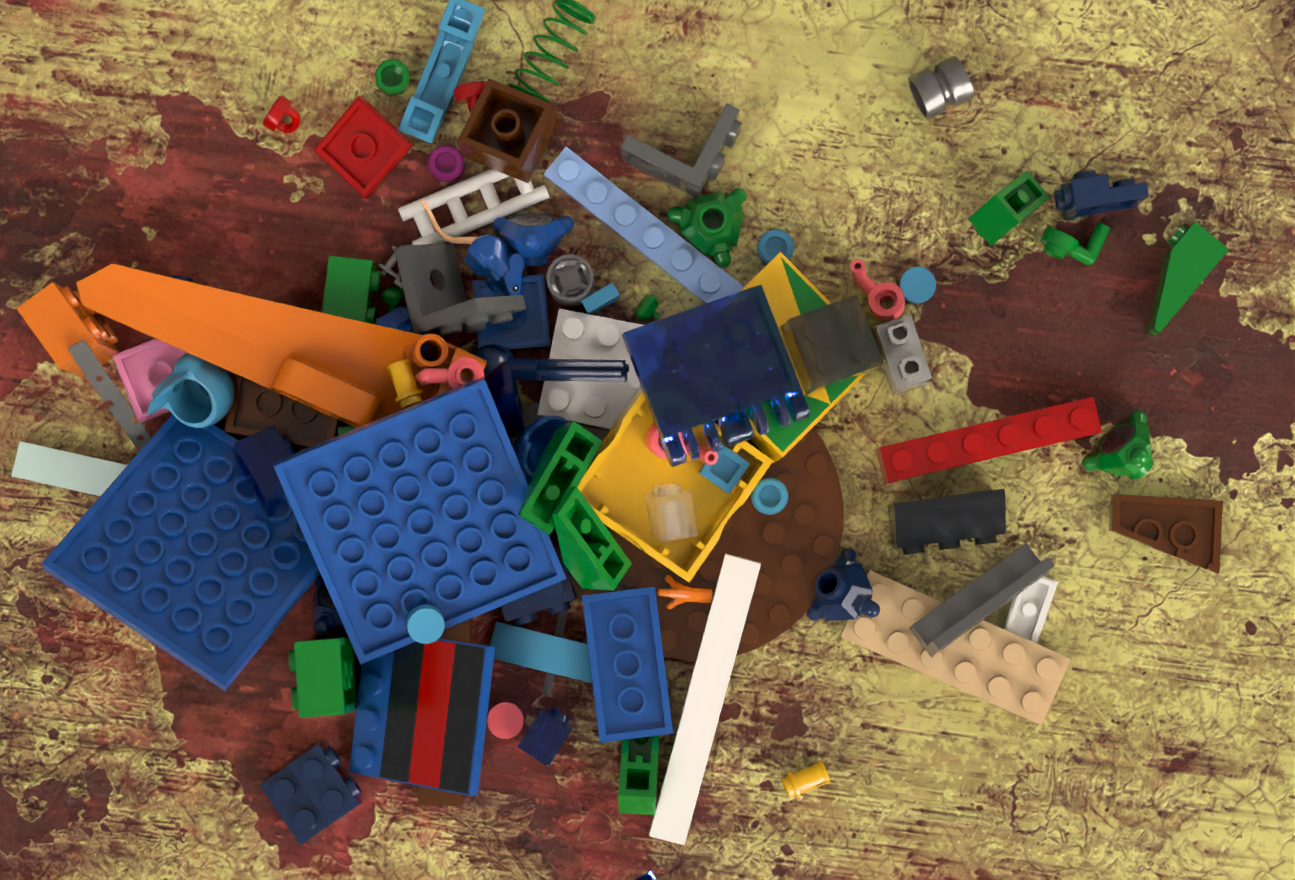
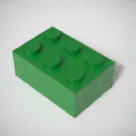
(323, 677)

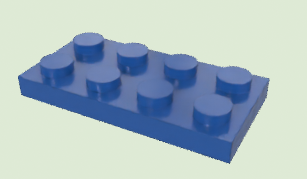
(627, 664)

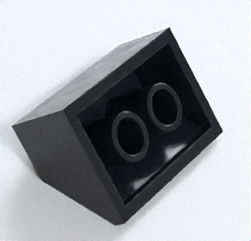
(948, 521)

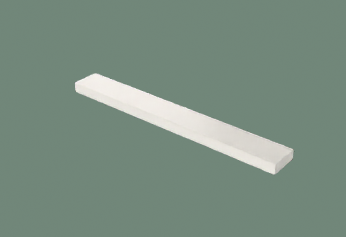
(704, 699)

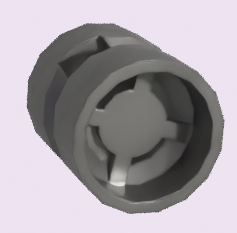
(946, 85)
(570, 280)

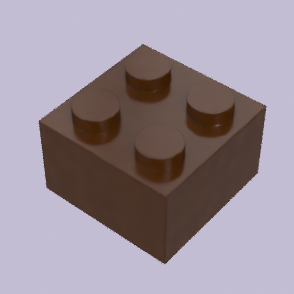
(508, 130)

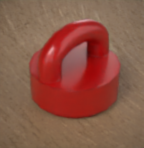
(469, 93)
(276, 114)

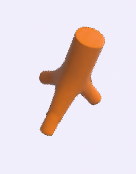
(682, 593)

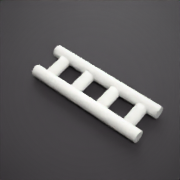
(463, 223)

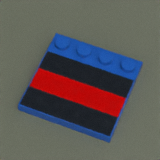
(424, 715)

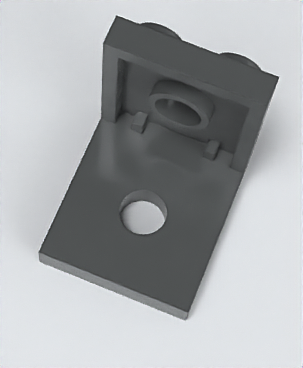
(679, 174)
(446, 305)

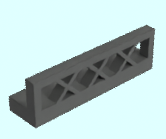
(980, 599)

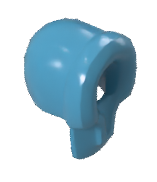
(195, 392)

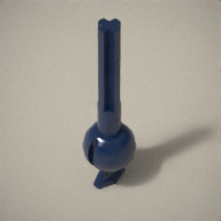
(554, 368)

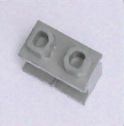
(904, 356)

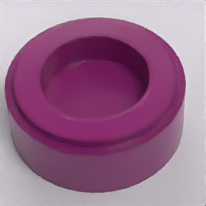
(446, 163)

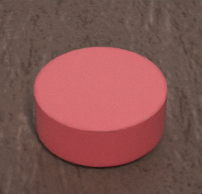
(505, 720)

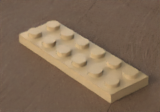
(981, 662)

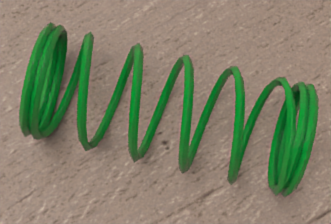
(585, 16)

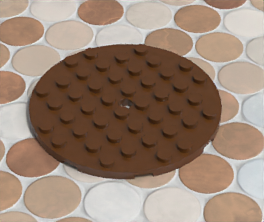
(788, 544)

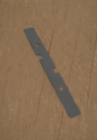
(108, 391)

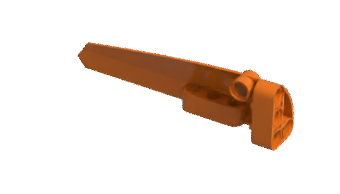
(292, 350)

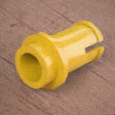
(405, 384)
(805, 780)

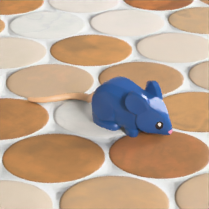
(488, 257)

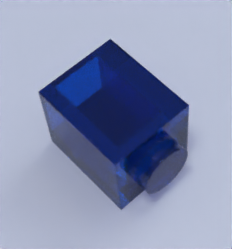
(546, 735)

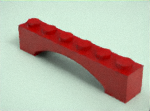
(988, 440)

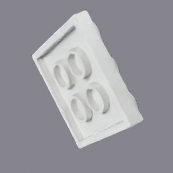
(589, 402)

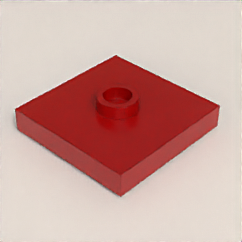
(363, 147)

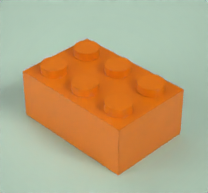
(62, 321)

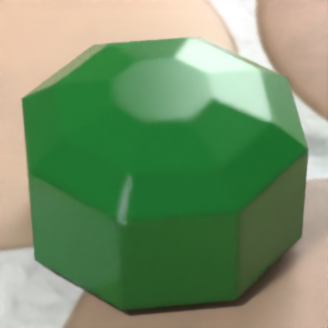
(392, 77)

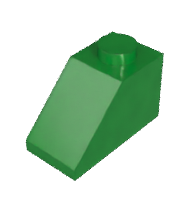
(1008, 208)

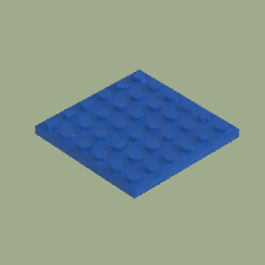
(418, 517)
(189, 553)

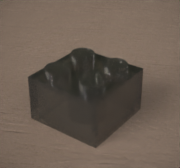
(831, 344)

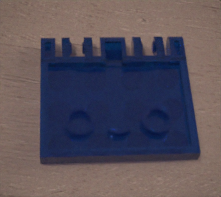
(712, 368)

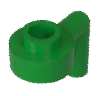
(1061, 244)

